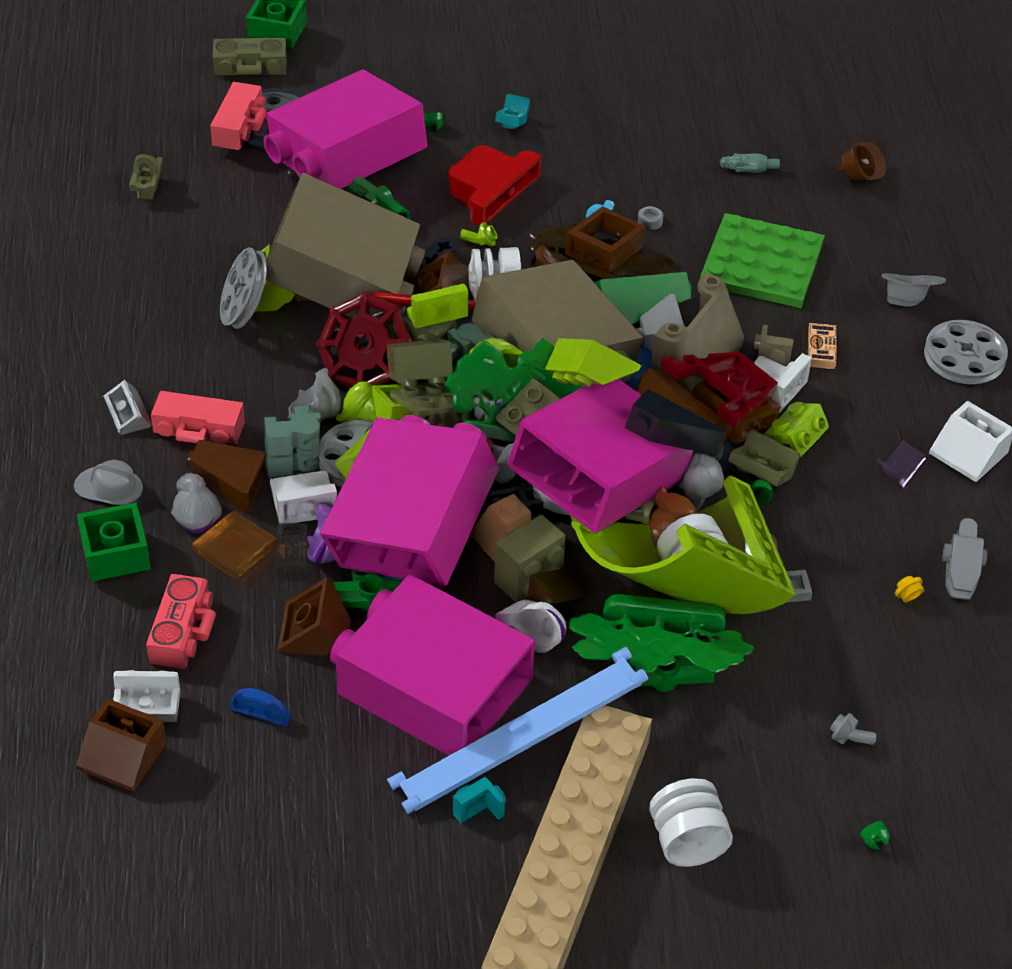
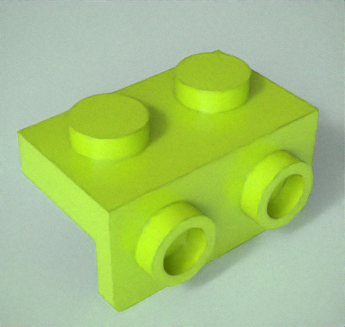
(438, 306)
(799, 426)

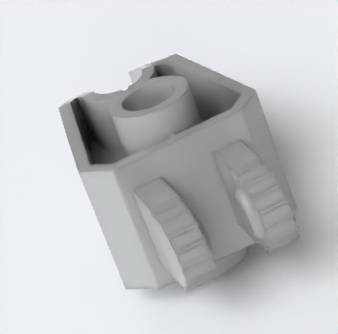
(964, 560)

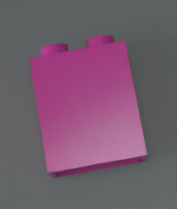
(346, 130)
(588, 458)
(411, 499)
(433, 665)

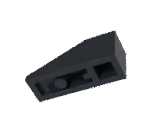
(673, 425)

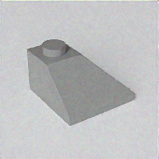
(662, 313)

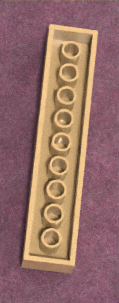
(571, 843)

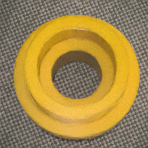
(909, 588)

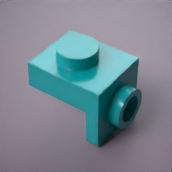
(514, 112)
(477, 797)

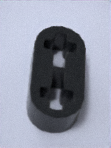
(433, 252)

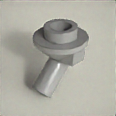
(845, 729)

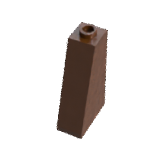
(667, 387)

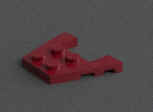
(733, 375)

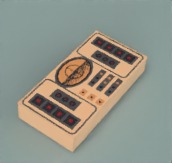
(822, 345)

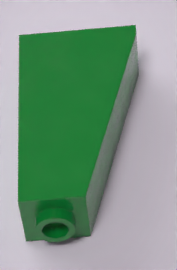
(640, 293)

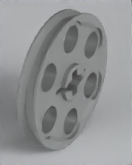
(243, 288)
(965, 352)
(332, 445)

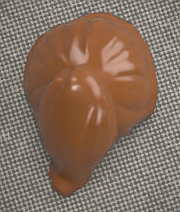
(670, 509)

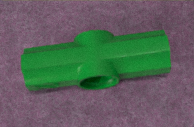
(377, 195)
(362, 592)
(680, 672)

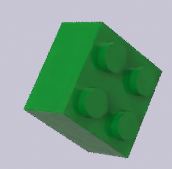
(277, 20)
(113, 541)

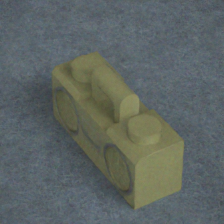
(250, 56)

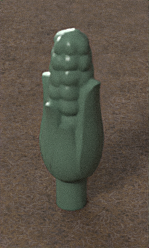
(749, 163)

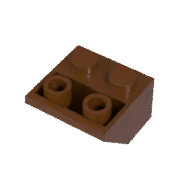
(121, 744)

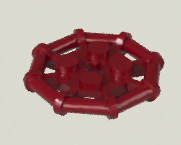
(358, 328)

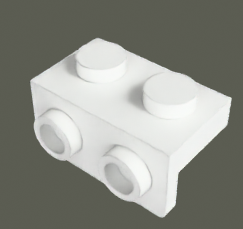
(149, 692)

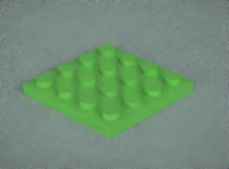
(764, 259)

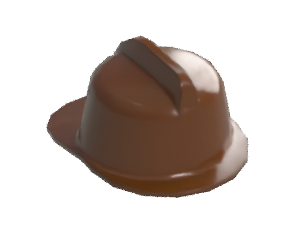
(863, 162)

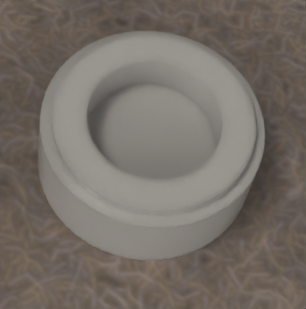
(650, 217)

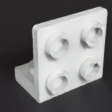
(789, 378)
(300, 494)

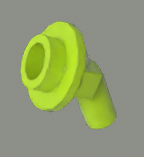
(485, 235)

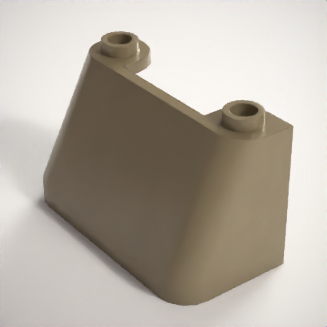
(711, 331)

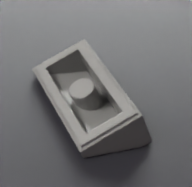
(127, 408)

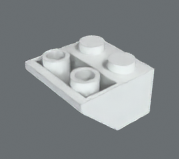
(972, 441)

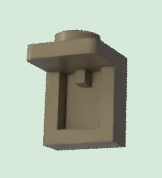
(773, 347)

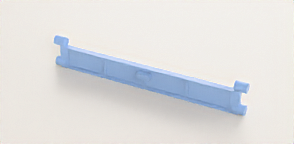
(519, 734)

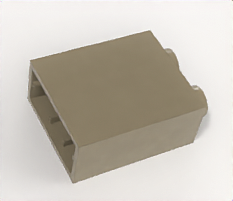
(341, 246)
(552, 304)

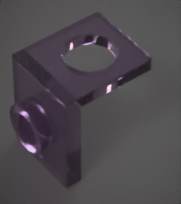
(901, 463)

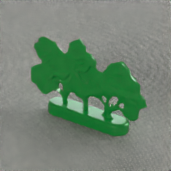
(488, 372)
(653, 635)

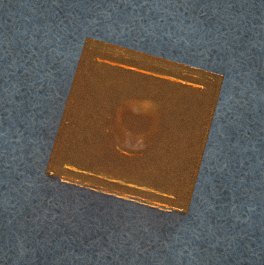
(234, 544)

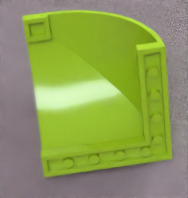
(735, 576)

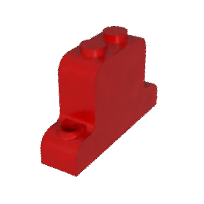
(491, 180)

